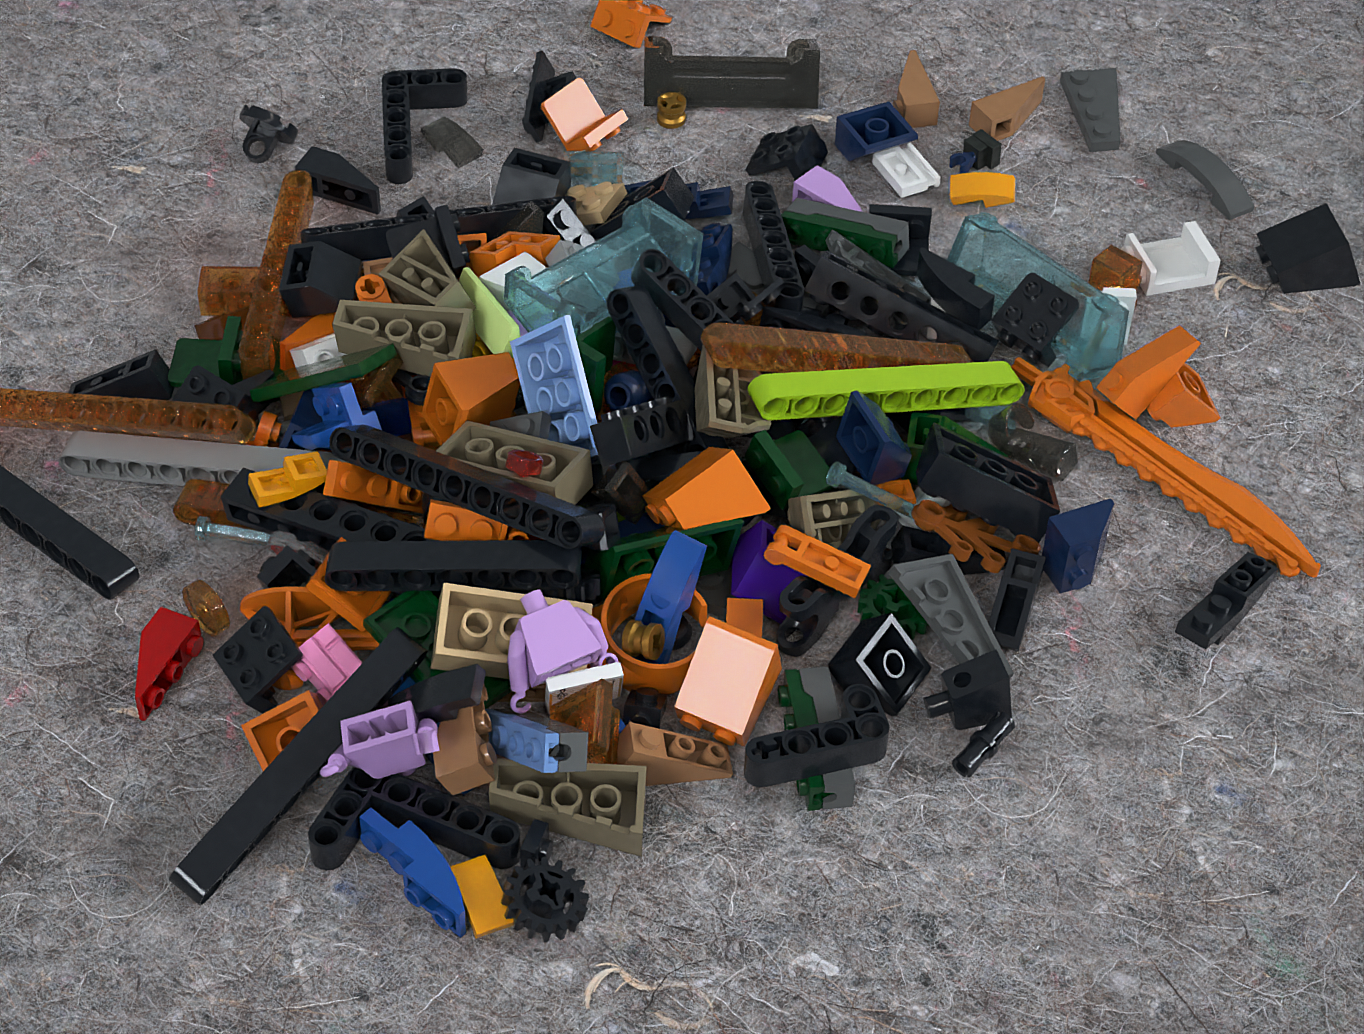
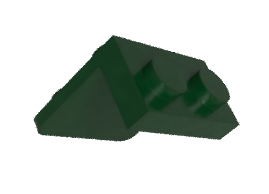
(596, 354)
(216, 356)
(787, 466)

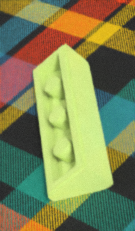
(490, 319)

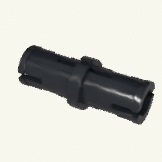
(983, 744)

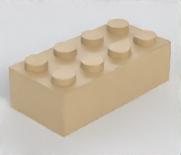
(477, 628)

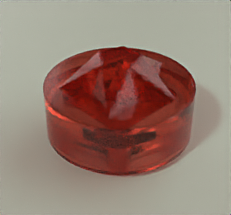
(524, 463)

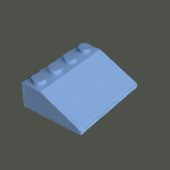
(556, 382)

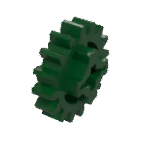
(888, 598)

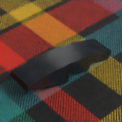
(443, 694)

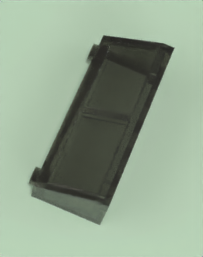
(734, 79)

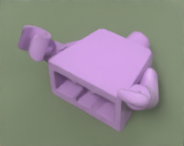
(552, 644)
(384, 742)

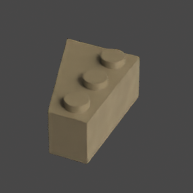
(424, 277)

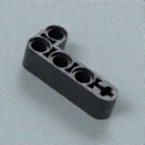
(824, 747)

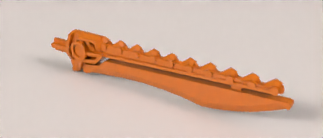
(1221, 500)

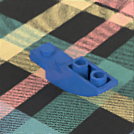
(671, 589)
(424, 869)

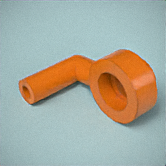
(267, 430)

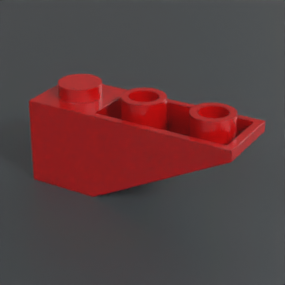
(164, 652)

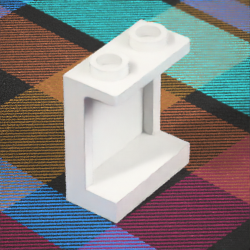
(1176, 261)

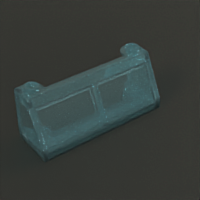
(1002, 260)
(584, 279)

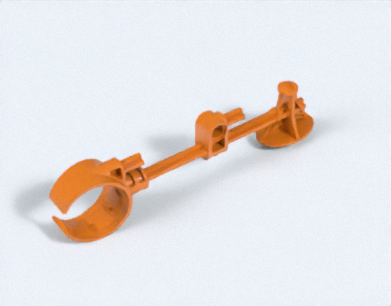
(300, 607)

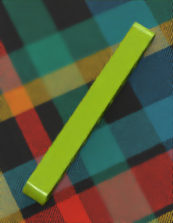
(892, 388)

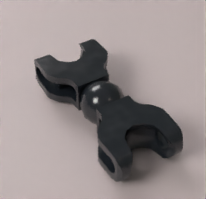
(815, 602)

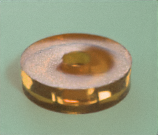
(206, 607)

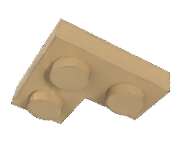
(597, 202)

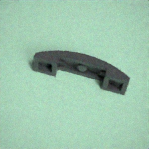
(1227, 191)

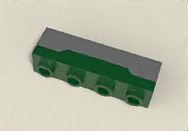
(879, 236)
(810, 701)

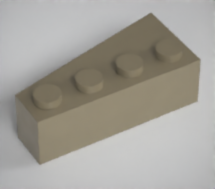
(418, 332)
(589, 805)

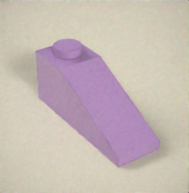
(825, 188)

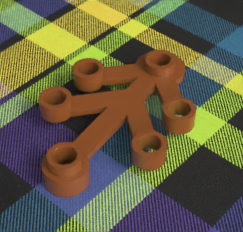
(974, 532)

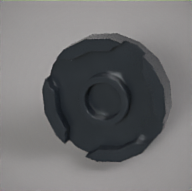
(264, 128)

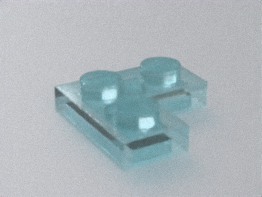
(602, 165)

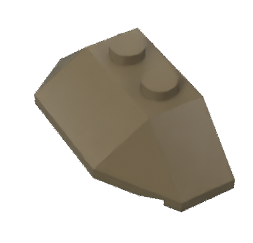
(724, 402)
(828, 514)

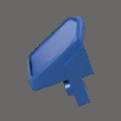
(338, 408)

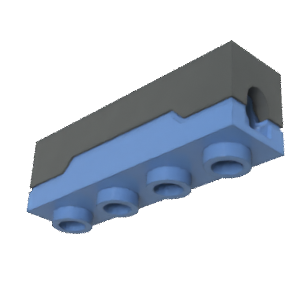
(538, 741)

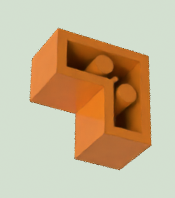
(509, 246)

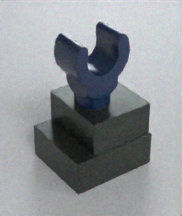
(978, 152)

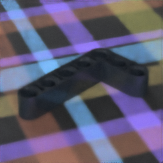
(412, 91)
(401, 799)

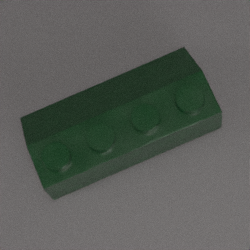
(640, 552)

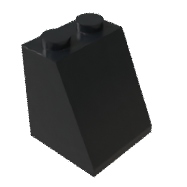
(1308, 253)

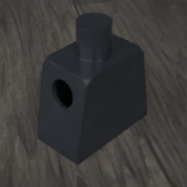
(972, 692)

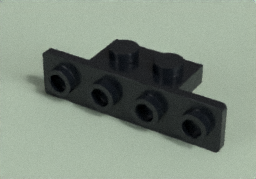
(541, 88)

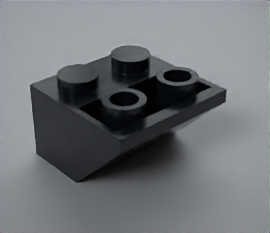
(531, 177)
(318, 278)

